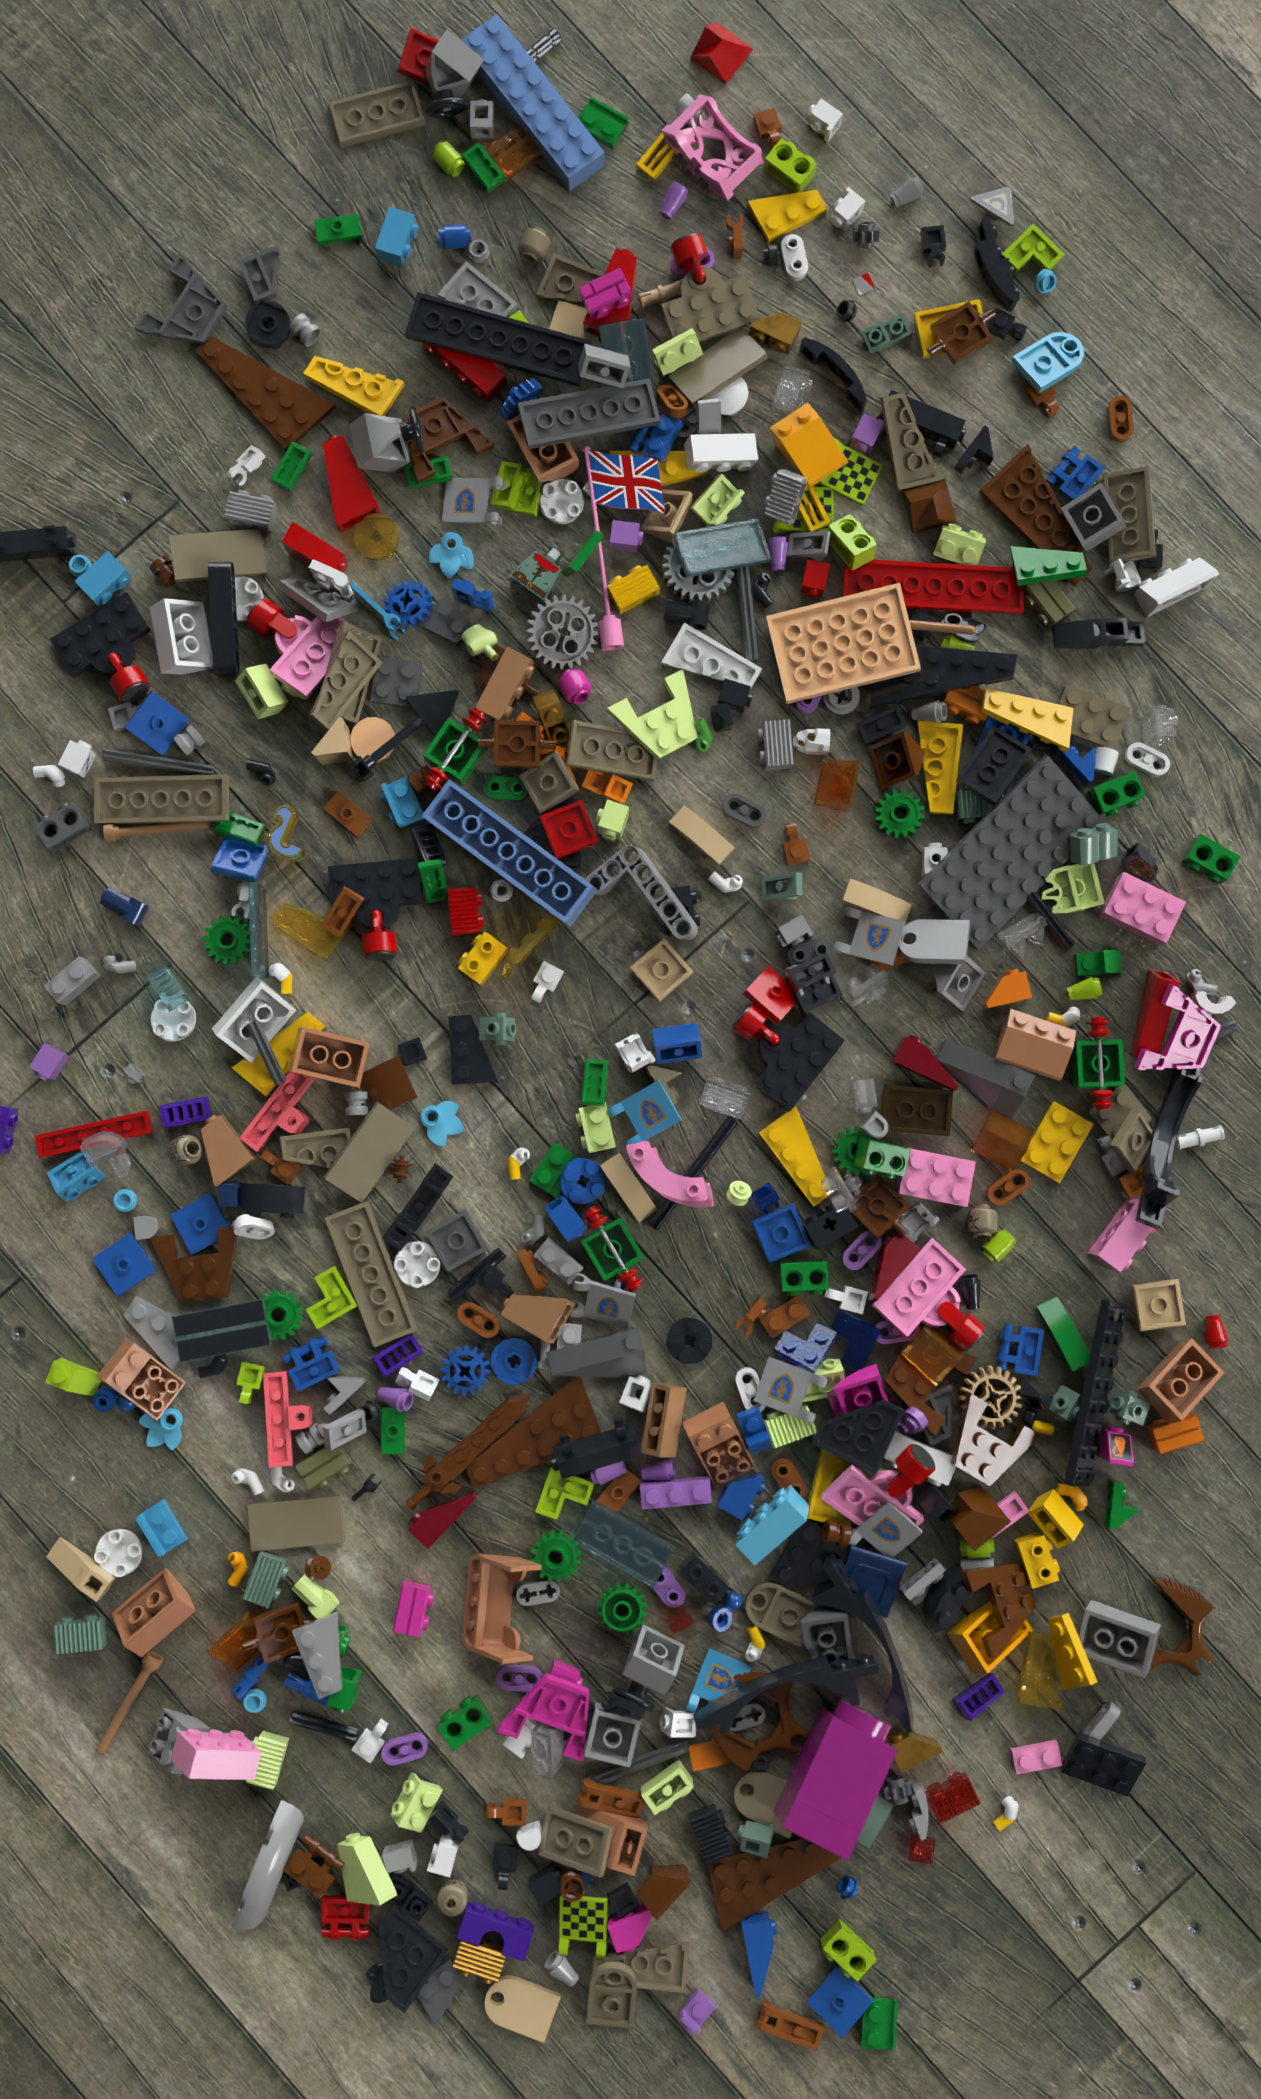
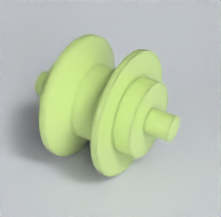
(738, 1193)

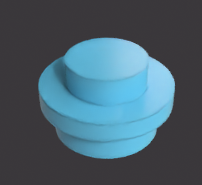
(1045, 281)
(79, 564)
(125, 1200)
(254, 1700)

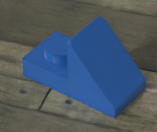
(1081, 768)
(754, 1430)

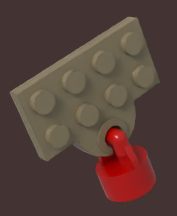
(705, 299)

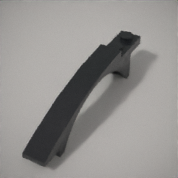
(1157, 1176)
(844, 1595)
(838, 1676)

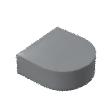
(875, 1127)
(145, 1227)

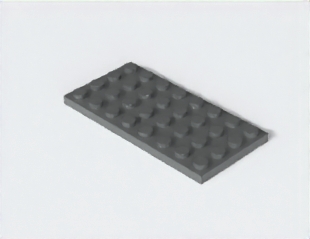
(1010, 851)

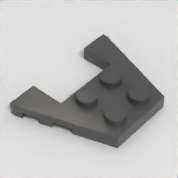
(193, 314)

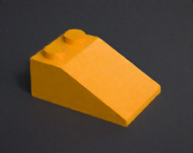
(808, 444)
(968, 1641)

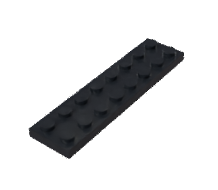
(496, 339)
(1095, 1393)

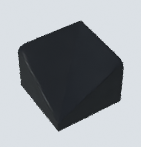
(721, 717)
(1034, 1399)

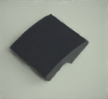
(814, 983)

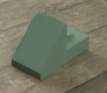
(782, 887)

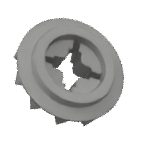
(844, 707)

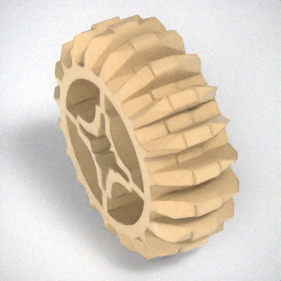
(1000, 1395)

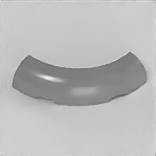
(269, 1867)

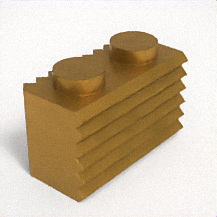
(480, 1960)

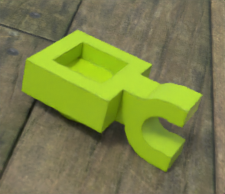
(250, 1378)

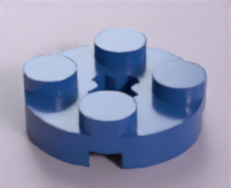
(571, 1174)
(502, 1366)

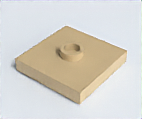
(661, 970)
(1158, 1305)

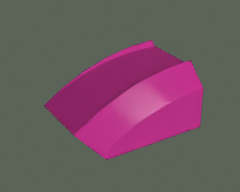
(857, 1391)

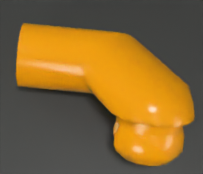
(1079, 1499)
(239, 1566)

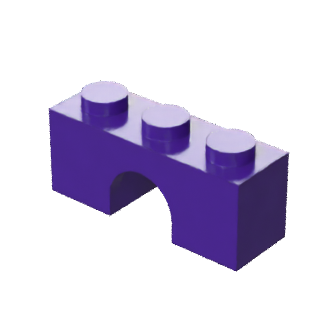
(480, 1920)

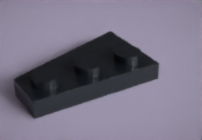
(468, 1056)

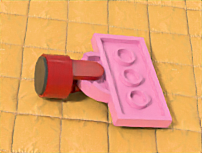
(302, 644)
(927, 1296)
(860, 1496)

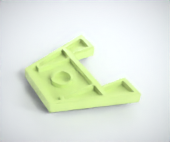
(664, 727)

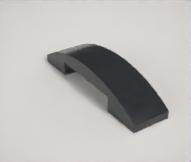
(817, 351)
(418, 1207)

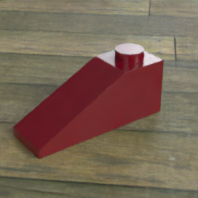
(920, 1061)
(890, 1263)
(437, 1519)

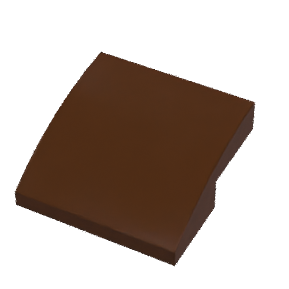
(388, 1084)

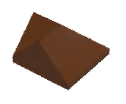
(928, 506)
(896, 759)
(977, 1516)
(663, 1887)

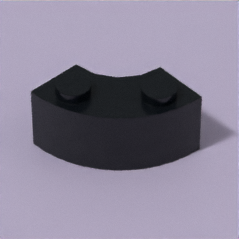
(271, 1199)
(945, 1599)

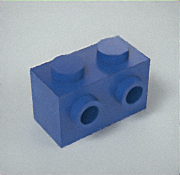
(677, 1043)

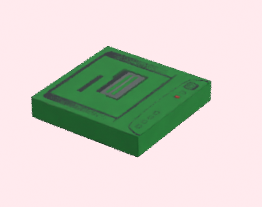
(582, 553)

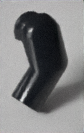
(760, 589)
(264, 769)
(215, 1368)
(295, 1660)

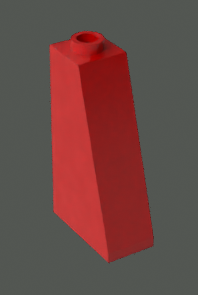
(628, 263)
(348, 487)
(1153, 1015)

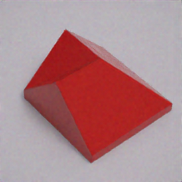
(720, 52)

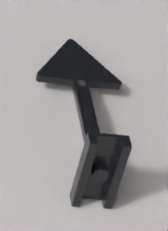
(431, 711)

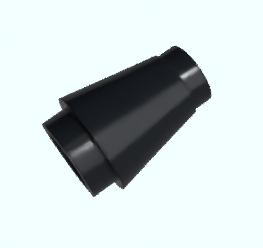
(970, 1289)

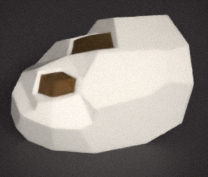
(813, 741)

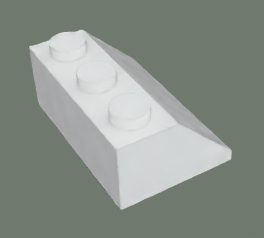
(1174, 585)
(181, 636)
(255, 1003)

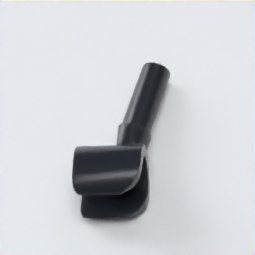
(368, 1486)

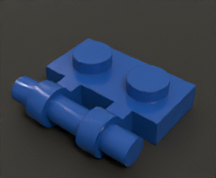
(660, 440)
(1080, 479)
(466, 593)
(1027, 1349)
(315, 1369)

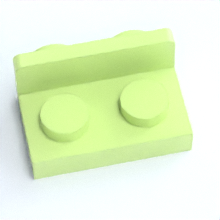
(596, 1128)
(833, 1371)

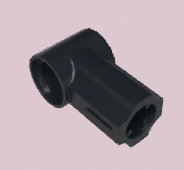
(693, 614)

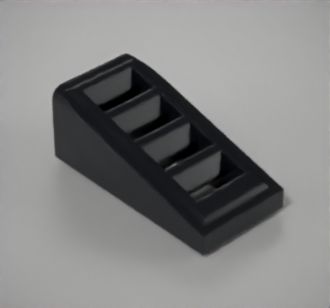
(435, 844)

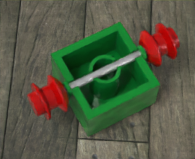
(454, 751)
(1098, 1063)
(612, 1248)

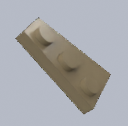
(315, 1147)

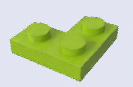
(1033, 245)
(337, 1300)
(557, 1489)

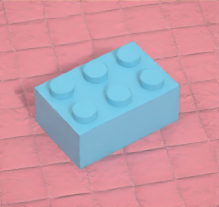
(772, 1524)

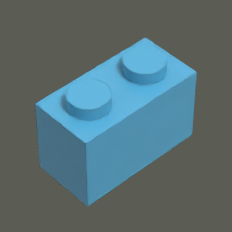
(396, 236)
(103, 579)

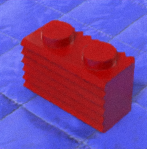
(465, 911)

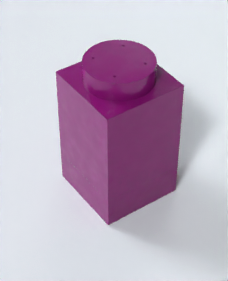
(836, 1778)

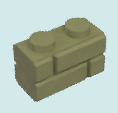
(1048, 602)
(322, 1465)

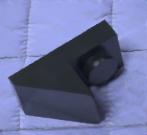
(978, 449)

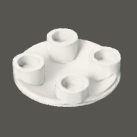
(732, 397)
(561, 501)
(247, 595)
(174, 1024)
(417, 1264)
(118, 1552)

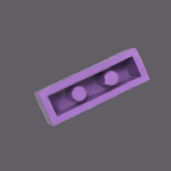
(675, 1492)

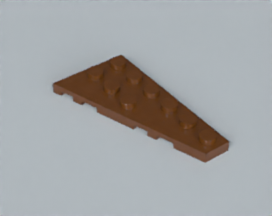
(274, 400)
(1031, 506)
(536, 1435)
(749, 1882)

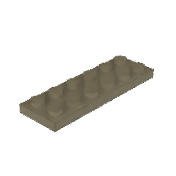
(161, 799)
(371, 1274)

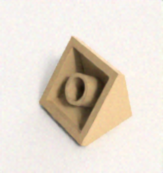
(676, 508)
(335, 745)

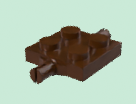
(961, 333)
(487, 668)
(516, 744)
(880, 1208)
(274, 1632)

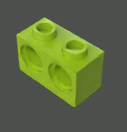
(786, 170)
(851, 542)
(851, 1947)

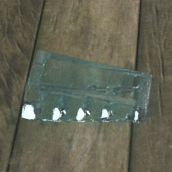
(173, 1001)

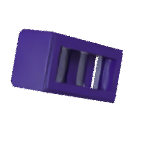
(165, 1115)
(380, 1366)
(969, 1714)

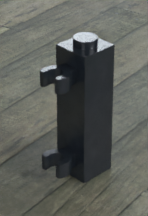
(935, 425)
(36, 543)
(596, 1450)

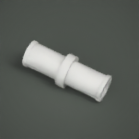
(1200, 1137)

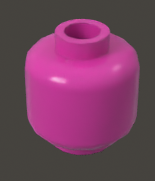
(574, 686)

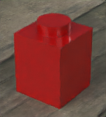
(814, 578)

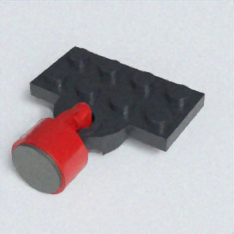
(106, 643)
(384, 889)
(790, 1054)

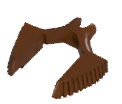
(1193, 1647)
(744, 1751)

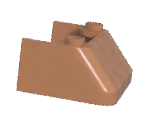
(489, 1607)

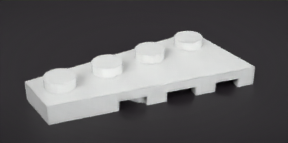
(708, 658)

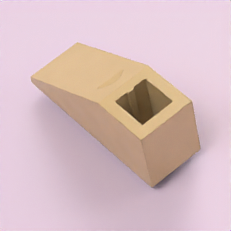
(80, 1569)

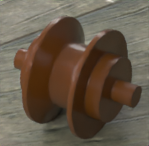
(400, 1169)
(317, 1568)

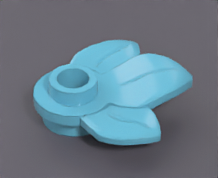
(451, 558)
(445, 1123)
(162, 1430)

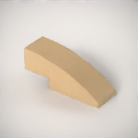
(702, 835)
(875, 901)
(629, 1187)

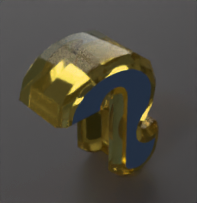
(280, 835)

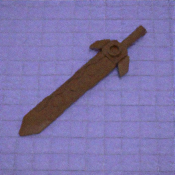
(465, 1452)

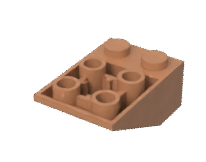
(141, 1377)
(719, 1444)
(626, 1838)

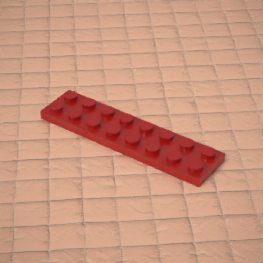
(942, 585)

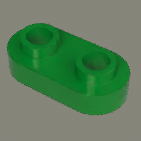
(505, 790)

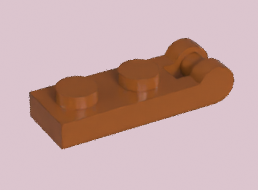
(610, 1799)
(789, 2026)

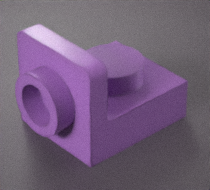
(696, 2011)

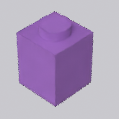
(866, 434)
(625, 536)
(48, 1062)

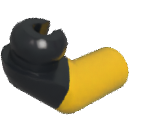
(1037, 1426)

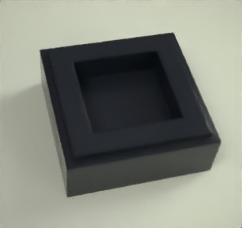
(412, 1051)

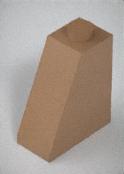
(224, 1150)
(538, 1314)

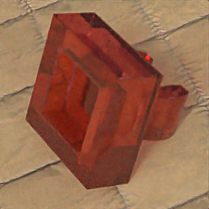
(681, 1622)
(922, 1850)

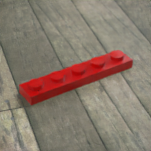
(71, 1138)

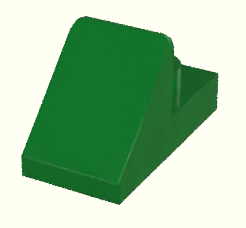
(1098, 963)
(1115, 1511)

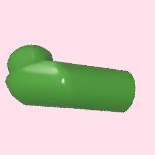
(704, 736)

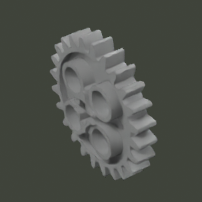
(673, 567)
(542, 625)

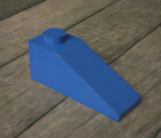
(759, 1943)

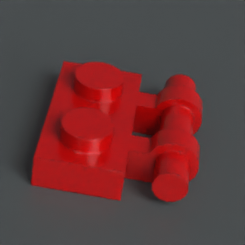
(339, 1910)

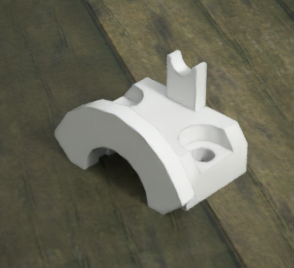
(1126, 575)
(1224, 1004)
(634, 1053)

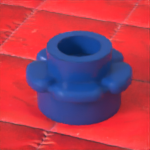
(847, 1887)

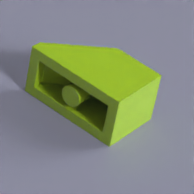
(73, 1377)

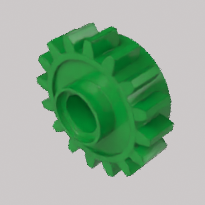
(907, 806)
(216, 938)
(843, 1150)
(291, 1311)
(561, 1544)
(622, 1621)

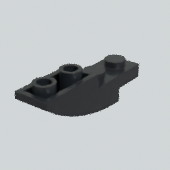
(994, 270)
(1098, 632)

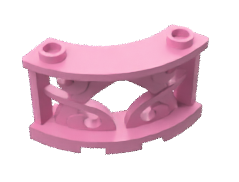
(681, 142)
(676, 1188)

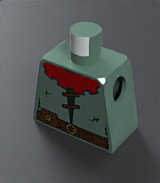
(538, 575)

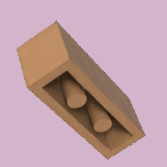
(505, 685)
(663, 1420)

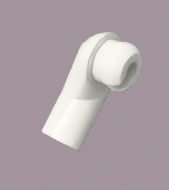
(52, 772)
(727, 884)
(248, 1477)
(281, 1480)

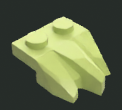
(1074, 888)

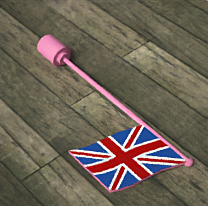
(620, 484)

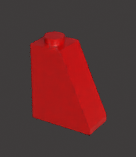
(306, 547)

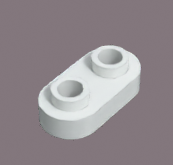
(793, 256)
(1147, 757)
(253, 1227)
(749, 1389)

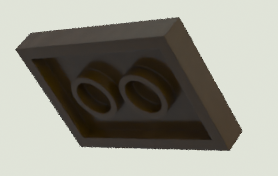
(917, 1110)

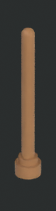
(942, 627)
(113, 832)
(151, 1662)

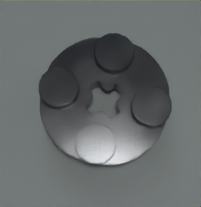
(270, 337)
(676, 1337)

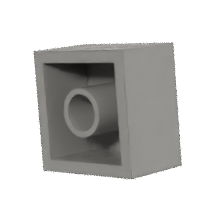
(1093, 517)
(611, 1736)

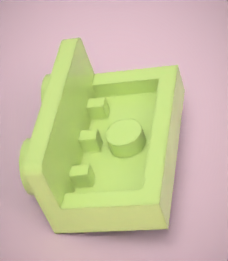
(677, 352)
(717, 501)
(959, 545)
(415, 1803)

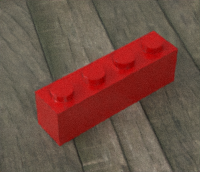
(477, 373)

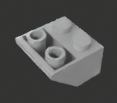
(166, 1733)

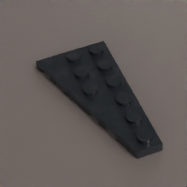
(944, 671)

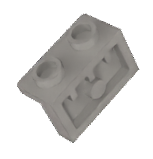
(919, 1584)

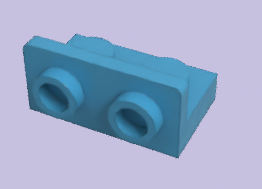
(402, 802)
(74, 1177)
(160, 1528)

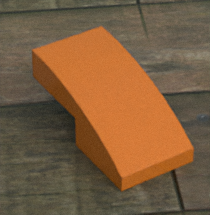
(607, 786)
(707, 1755)

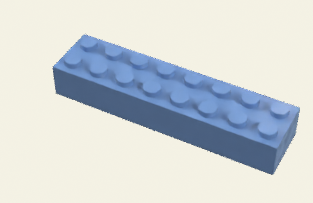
(535, 103)
(509, 853)

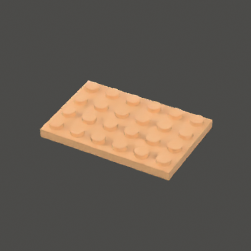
(843, 643)

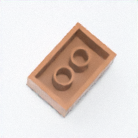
(328, 1057)
(1180, 1381)

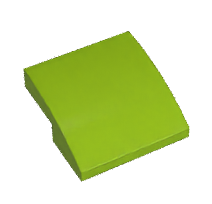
(521, 490)

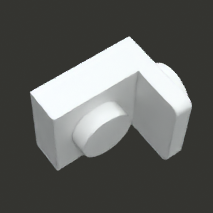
(677, 1723)

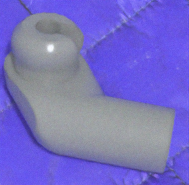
(119, 967)
(1196, 982)
(536, 1232)

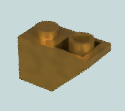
(777, 331)
(552, 716)

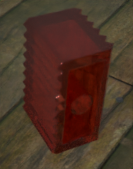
(951, 1797)

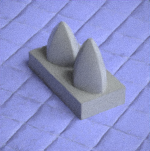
(343, 1429)

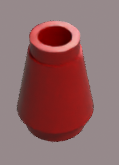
(1215, 1332)

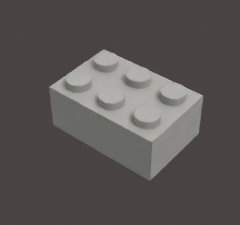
(1118, 1638)

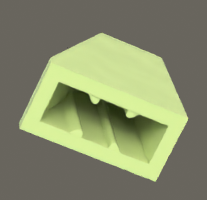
(364, 1872)

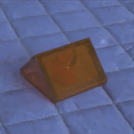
(837, 784)
(1002, 1140)
(932, 1354)
(228, 1646)

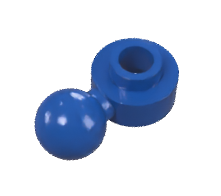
(112, 1400)
(732, 1601)

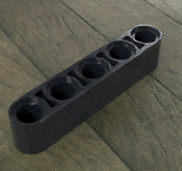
(223, 618)

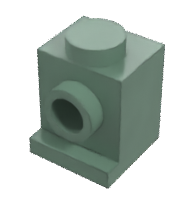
(756, 1838)

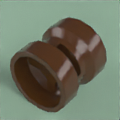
(163, 569)
(416, 778)
(836, 1533)
(575, 1889)

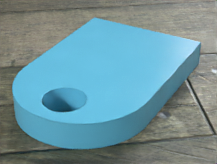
(1048, 360)

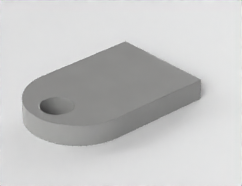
(936, 941)

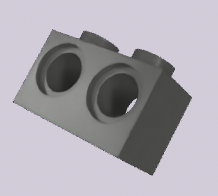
(64, 833)

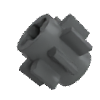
(866, 234)
(897, 1789)

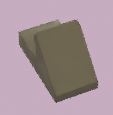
(665, 1076)

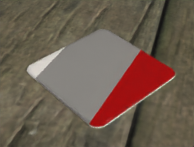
(863, 284)

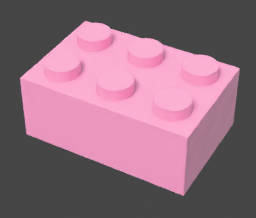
(1141, 909)
(937, 1178)
(1121, 1238)
(215, 1755)

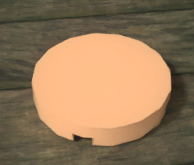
(370, 735)

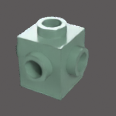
(497, 1029)
(1066, 1405)
(1124, 1407)

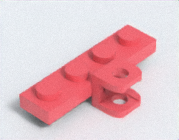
(278, 1112)
(281, 1419)

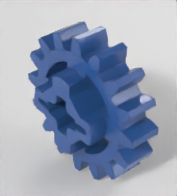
(524, 392)
(406, 602)
(473, 1378)

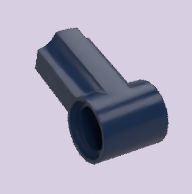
(128, 908)

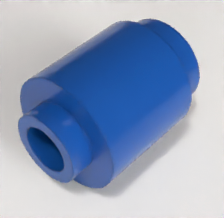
(455, 236)

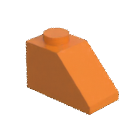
(1009, 990)

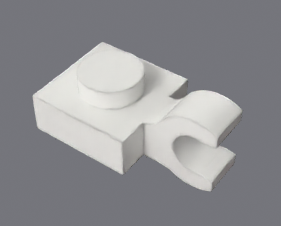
(247, 462)
(243, 893)
(547, 979)
(850, 1299)
(420, 1384)
(370, 1742)

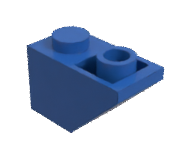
(565, 1218)
(739, 1494)

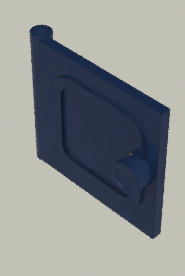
(876, 1573)

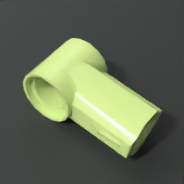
(319, 1600)

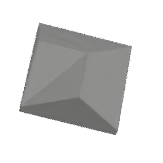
(957, 982)

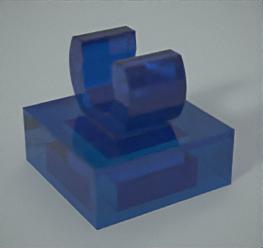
(765, 1197)

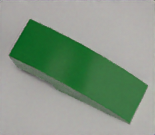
(1064, 1334)

